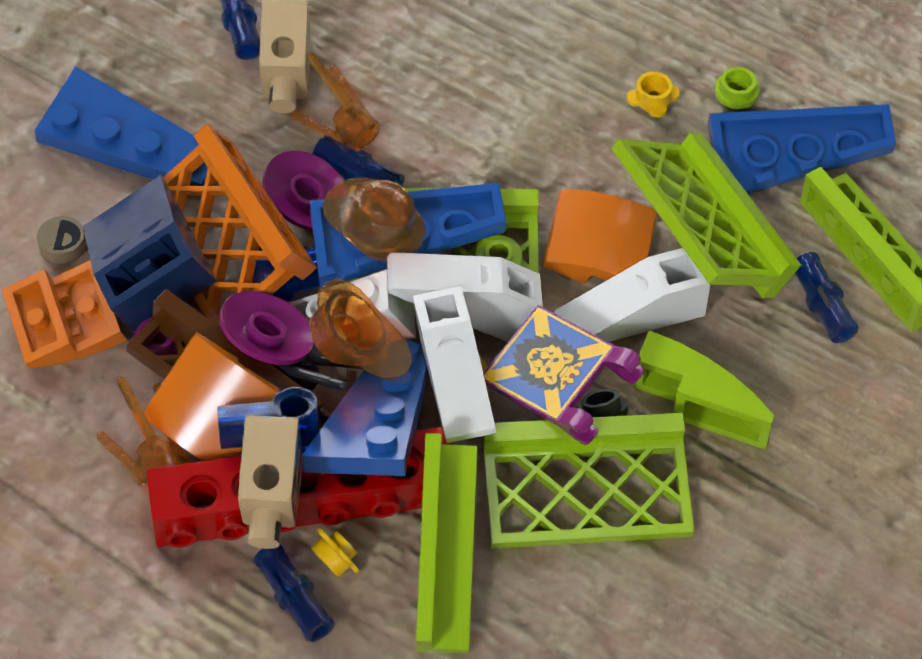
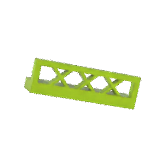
(858, 239)
(446, 547)

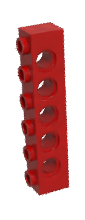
(180, 487)

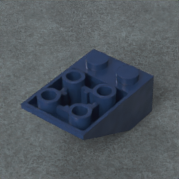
(143, 250)

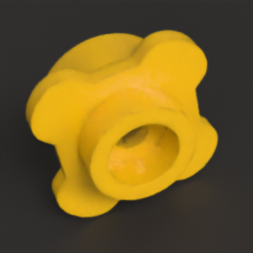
(653, 93)
(335, 552)

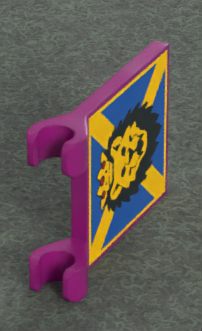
(552, 367)

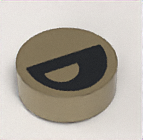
(61, 239)

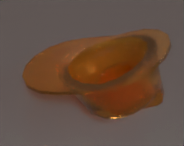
(375, 217)
(355, 332)

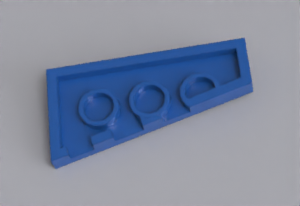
(114, 130)
(787, 144)
(450, 220)
(372, 424)

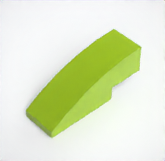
(703, 391)

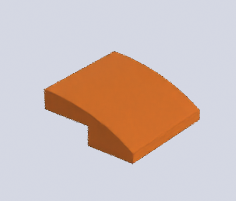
(597, 235)
(61, 317)
(193, 389)

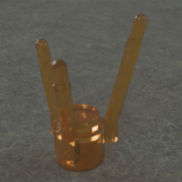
(352, 120)
(152, 452)

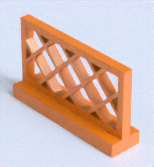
(257, 213)

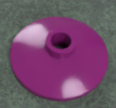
(295, 180)
(266, 328)

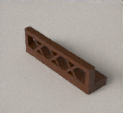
(179, 323)

